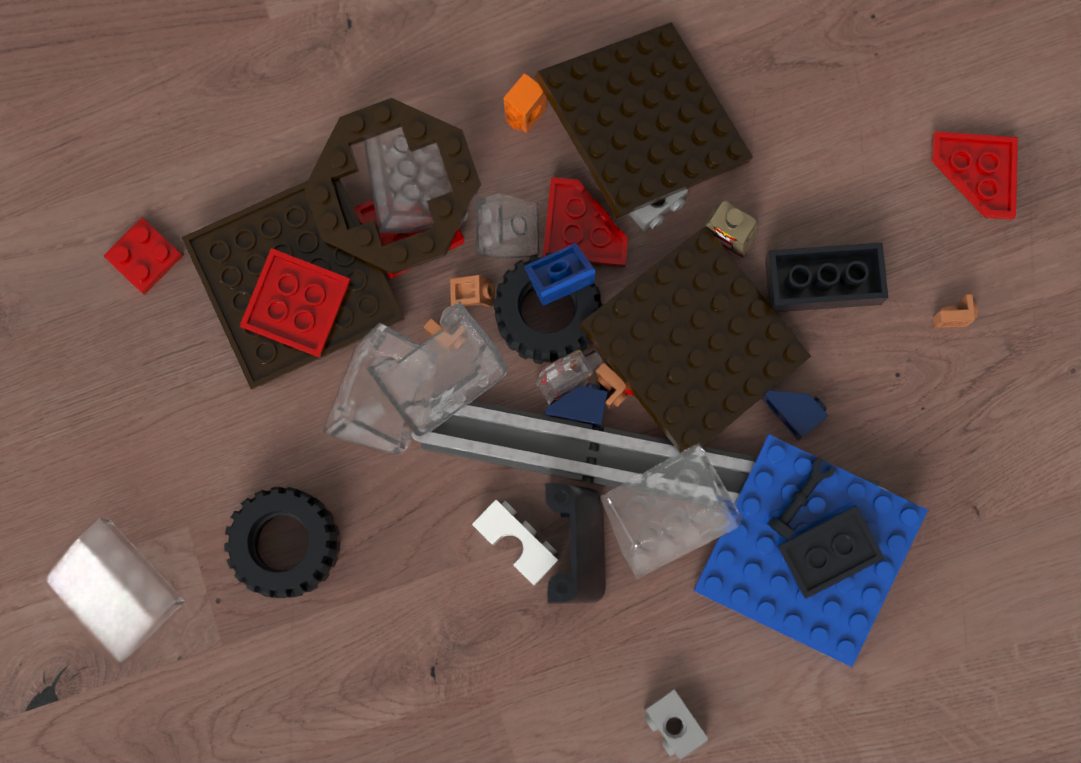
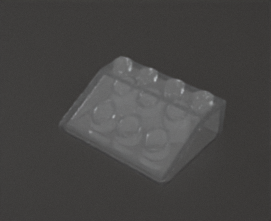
(404, 182)
(670, 511)
(113, 588)

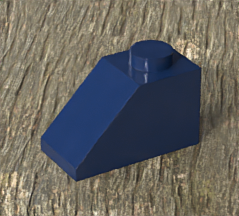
(581, 405)
(796, 411)

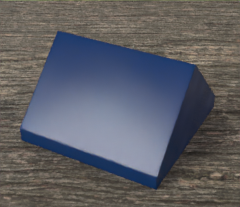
(560, 273)

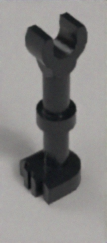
(798, 500)

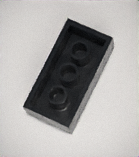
(826, 277)

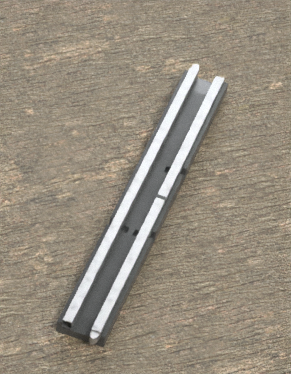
(566, 447)

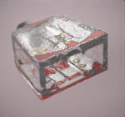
(559, 379)

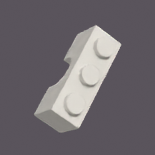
(499, 522)

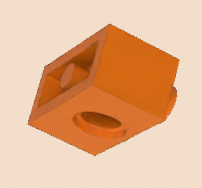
(524, 104)

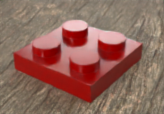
(143, 256)

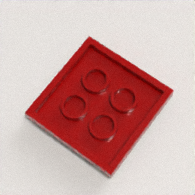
(295, 303)

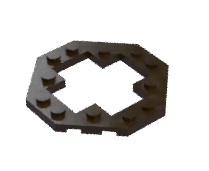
(339, 161)

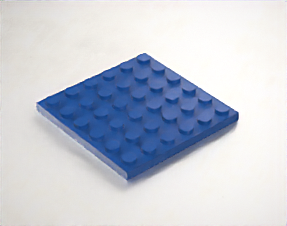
(753, 579)

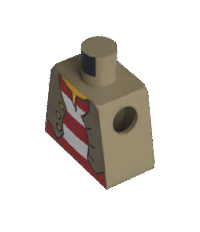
(732, 227)

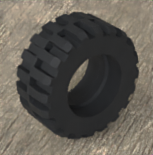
(535, 344)
(246, 530)

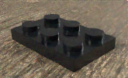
(830, 551)

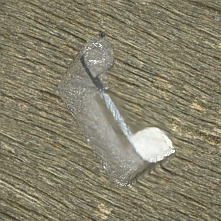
(441, 372)
(361, 408)

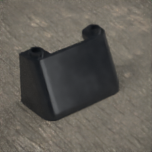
(587, 548)

